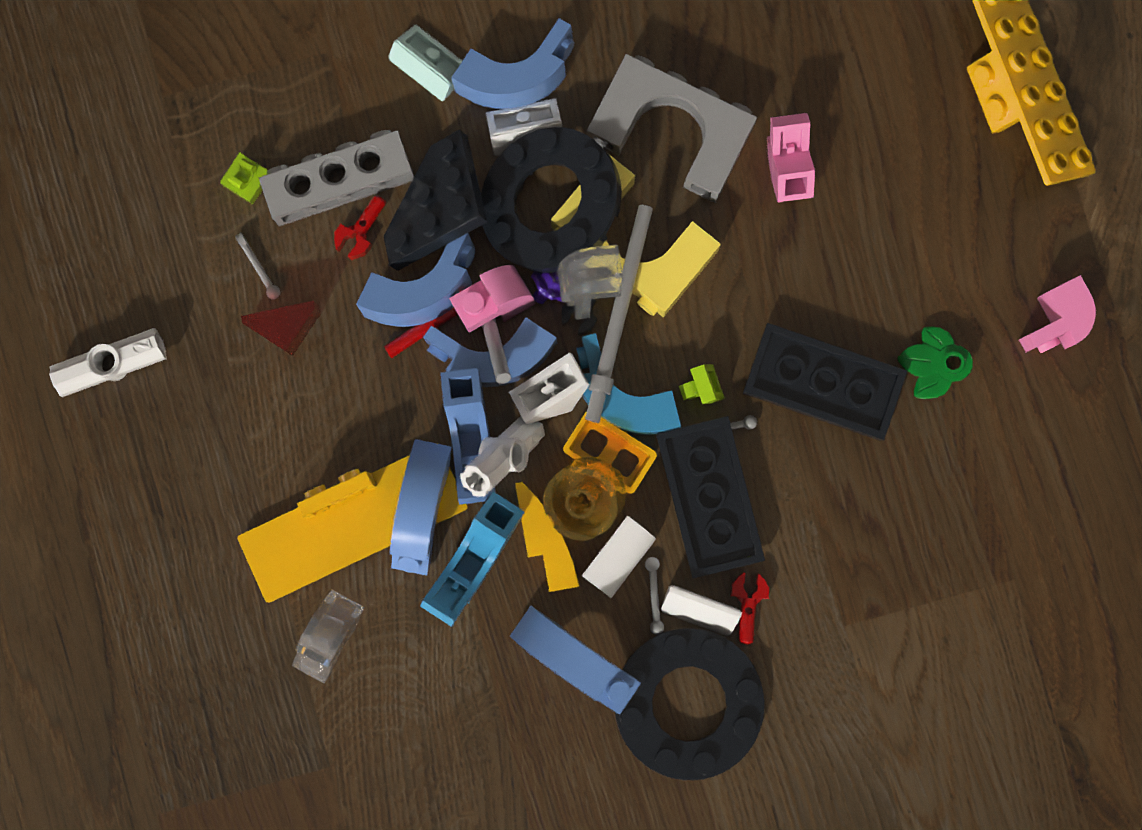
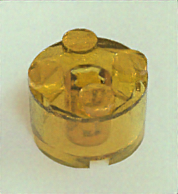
(567, 507)

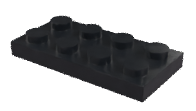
(825, 382)
(710, 497)

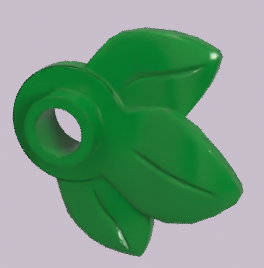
(930, 363)

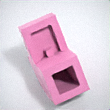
(790, 157)
(496, 294)
(1070, 314)

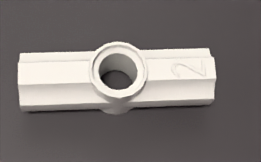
(87, 368)
(501, 456)

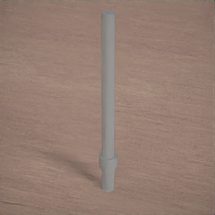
(601, 383)

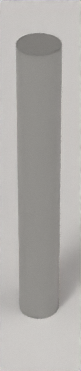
(496, 352)

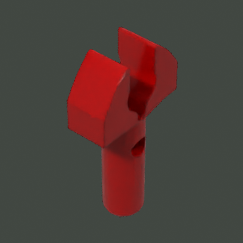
(359, 230)
(748, 605)

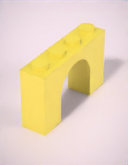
(667, 277)

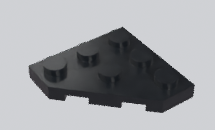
(438, 205)

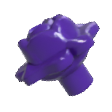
(547, 287)

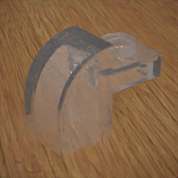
(588, 276)
(326, 635)

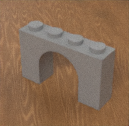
(642, 87)

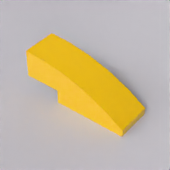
(545, 540)

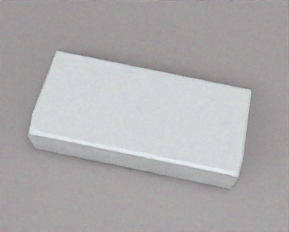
(513, 123)
(700, 610)

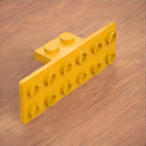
(1023, 86)
(332, 529)

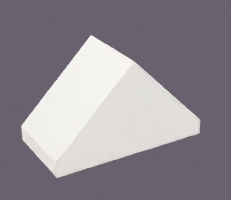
(550, 391)

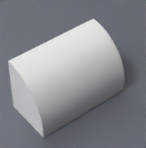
(619, 556)

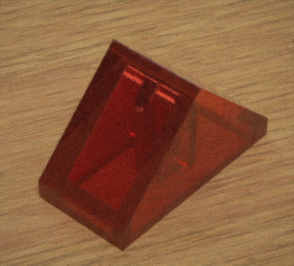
(285, 325)

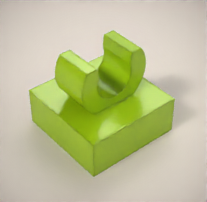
(244, 178)
(704, 385)

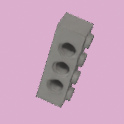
(324, 195)

